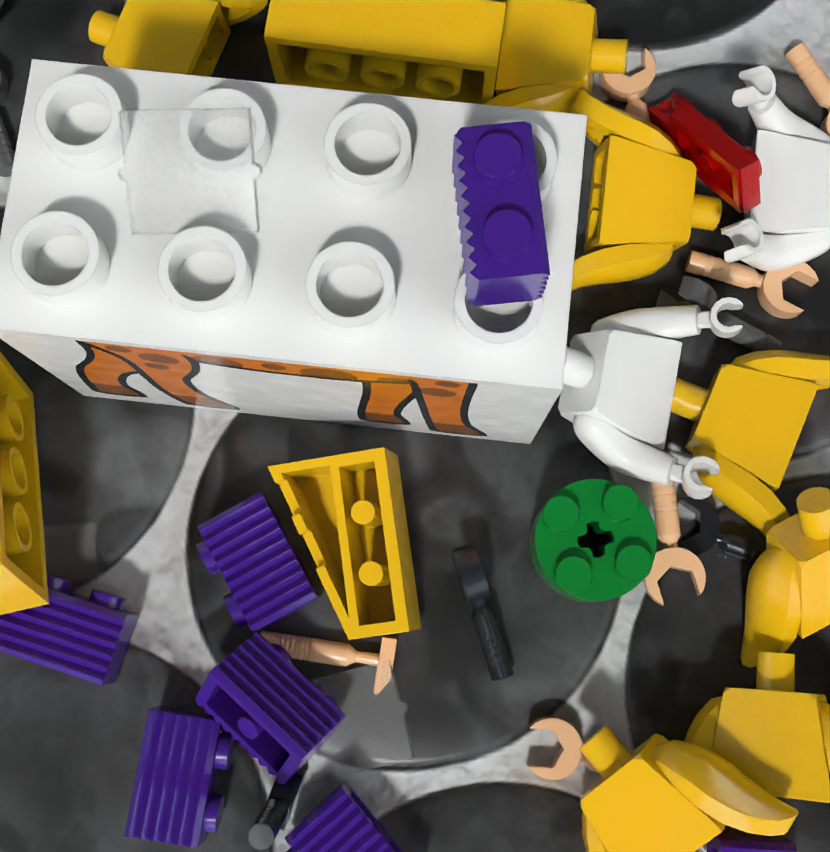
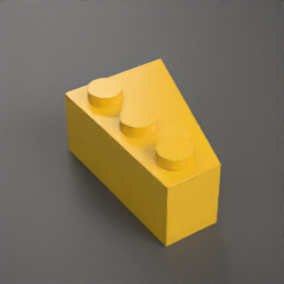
(358, 537)

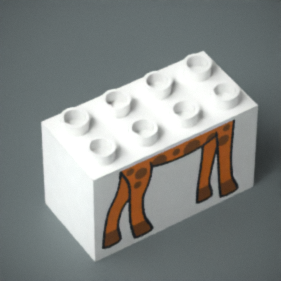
(323, 315)

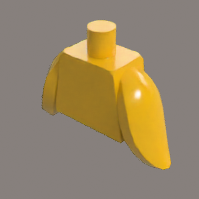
(169, 33)
(552, 54)
(637, 197)
(752, 426)
(790, 580)
(771, 732)
(670, 797)

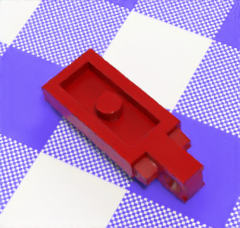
(719, 159)

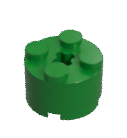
(608, 511)

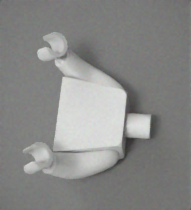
(794, 183)
(623, 389)

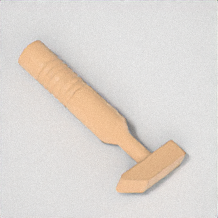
(330, 651)

